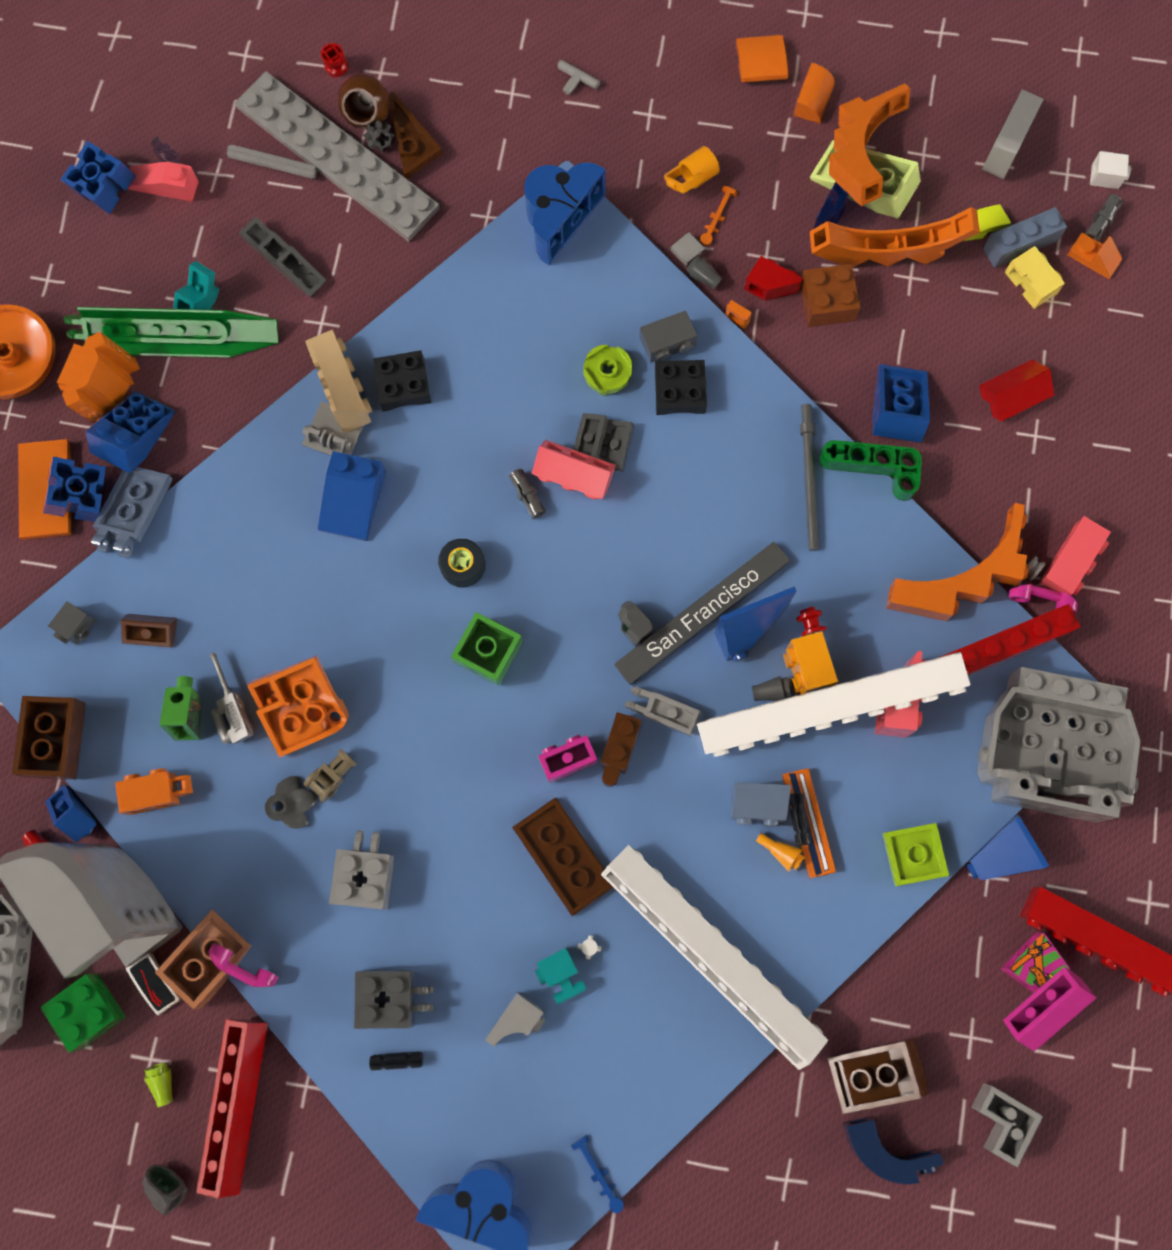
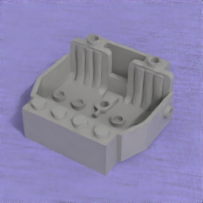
(1093, 759)

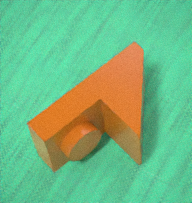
(1095, 255)

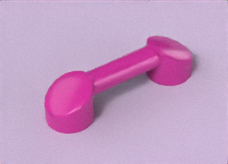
(1023, 592)
(220, 957)

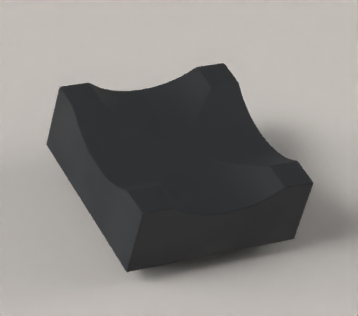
(401, 380)
(680, 387)

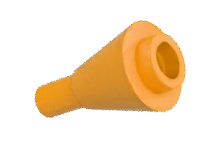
(786, 854)

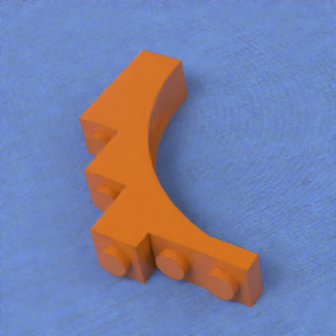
(857, 123)
(888, 247)
(938, 597)

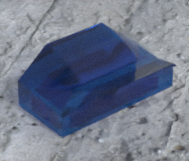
(833, 206)

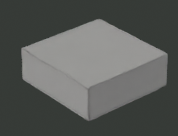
(687, 249)

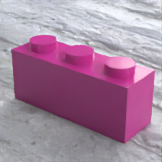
(1049, 1009)

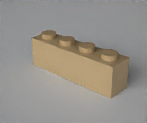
(339, 385)

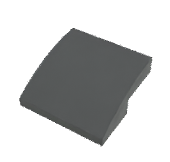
(604, 439)

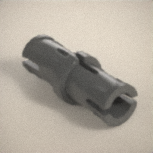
(1104, 217)
(527, 493)

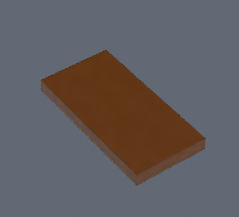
(563, 856)

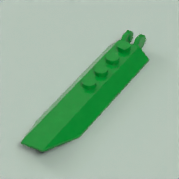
(176, 330)

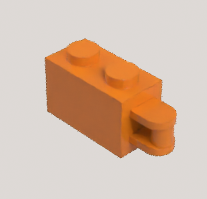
(151, 791)

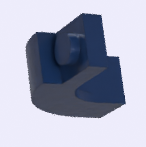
(897, 1169)

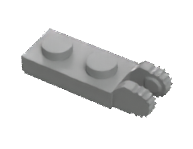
(665, 711)

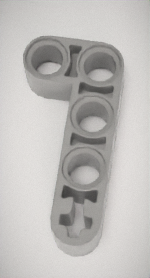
(1012, 134)

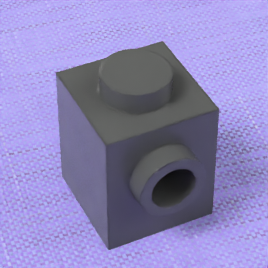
(71, 624)

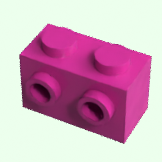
(568, 758)

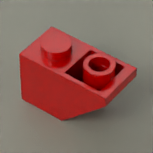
(772, 281)

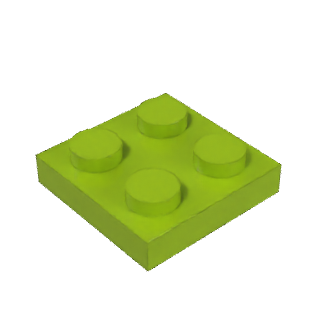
(915, 854)

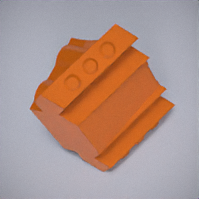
(96, 377)

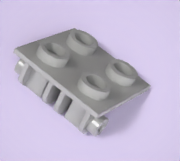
(326, 434)

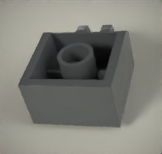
(395, 1014)

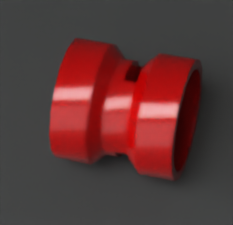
(334, 60)

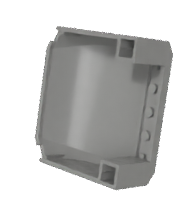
(87, 903)

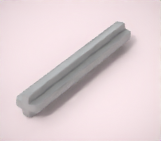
(272, 161)

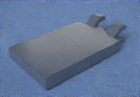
(130, 509)

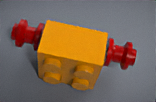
(810, 656)

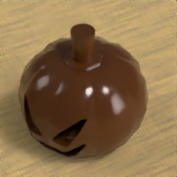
(363, 101)

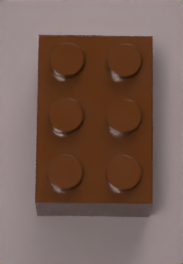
(49, 738)

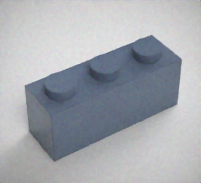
(1017, 239)

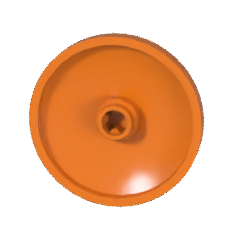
(25, 351)

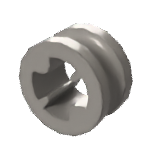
(1035, 567)

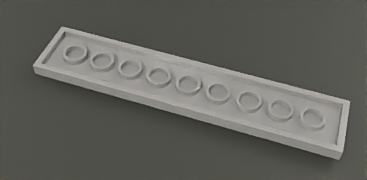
(337, 156)

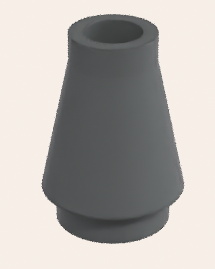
(704, 272)
(772, 690)

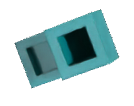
(200, 290)

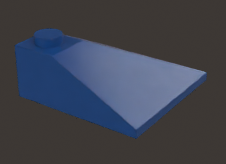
(745, 627)

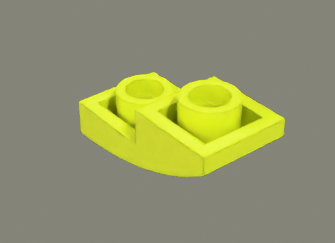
(990, 219)

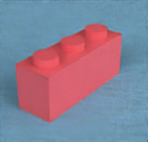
(573, 470)
(1076, 557)

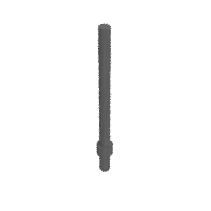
(807, 430)

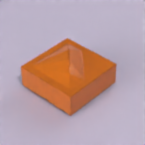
(738, 314)

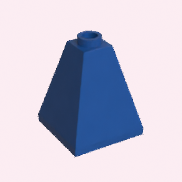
(1007, 853)

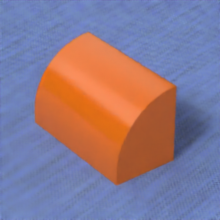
(815, 94)

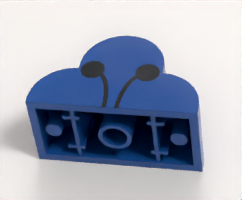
(561, 203)
(480, 1208)

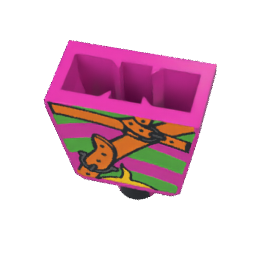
(1034, 962)

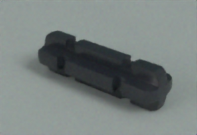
(799, 819)
(396, 1061)

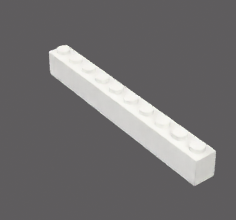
(834, 703)
(715, 958)

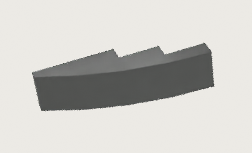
(282, 257)

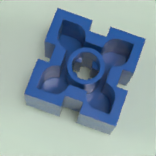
(98, 177)
(86, 480)

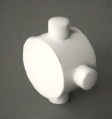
(589, 947)

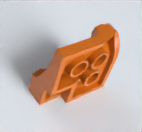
(297, 705)

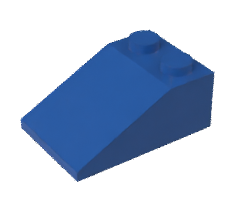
(901, 403)
(350, 495)

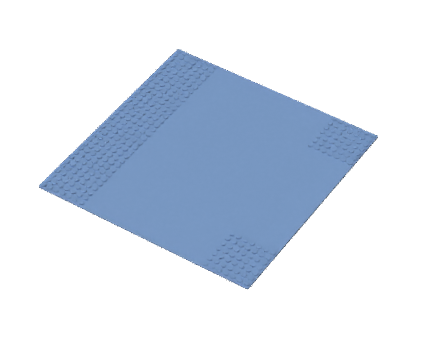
(457, 758)

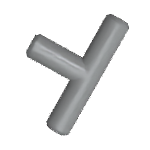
(577, 76)

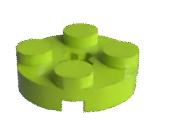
(609, 356)

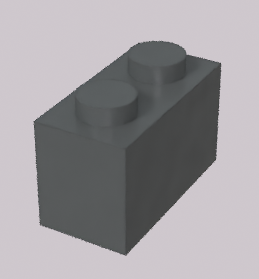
(668, 337)

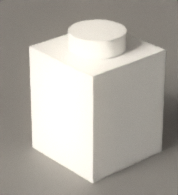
(1110, 170)

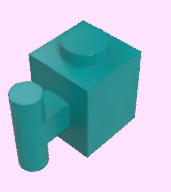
(558, 969)

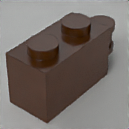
(619, 747)

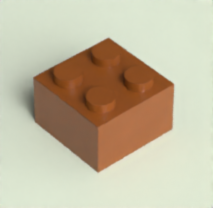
(830, 295)

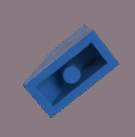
(70, 814)

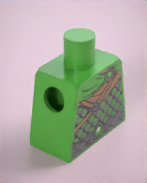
(182, 711)

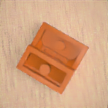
(762, 58)

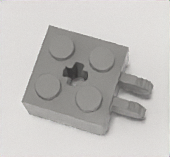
(374, 866)

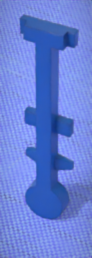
(616, 1204)

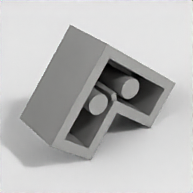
(1013, 1124)

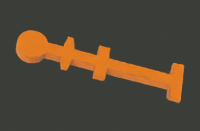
(706, 238)

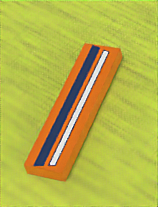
(817, 854)

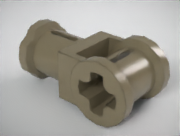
(330, 776)

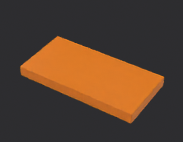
(33, 473)

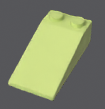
(899, 180)

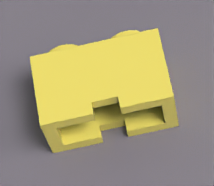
(1035, 276)

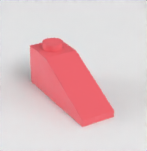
(165, 180)

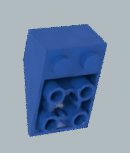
(129, 431)

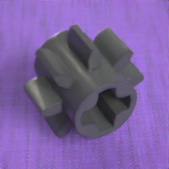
(383, 139)

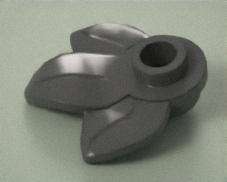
(294, 802)

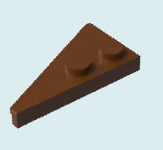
(414, 142)

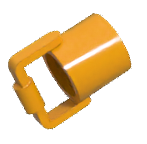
(695, 169)

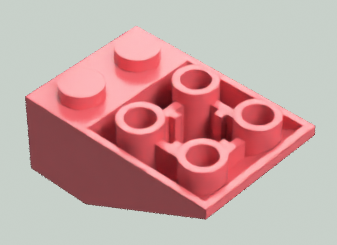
(901, 721)

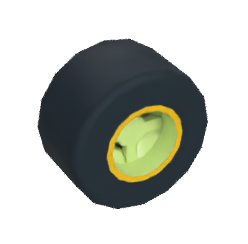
(458, 554)

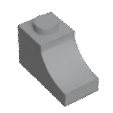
(519, 1017)

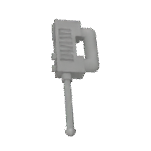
(234, 710)

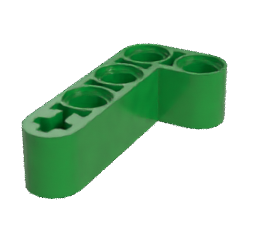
(871, 465)

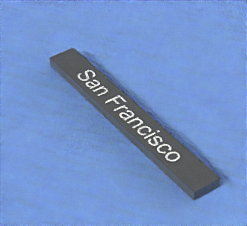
(701, 613)

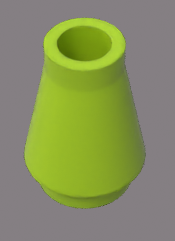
(159, 1083)

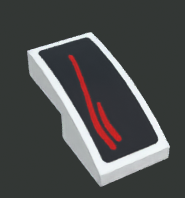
(151, 986)

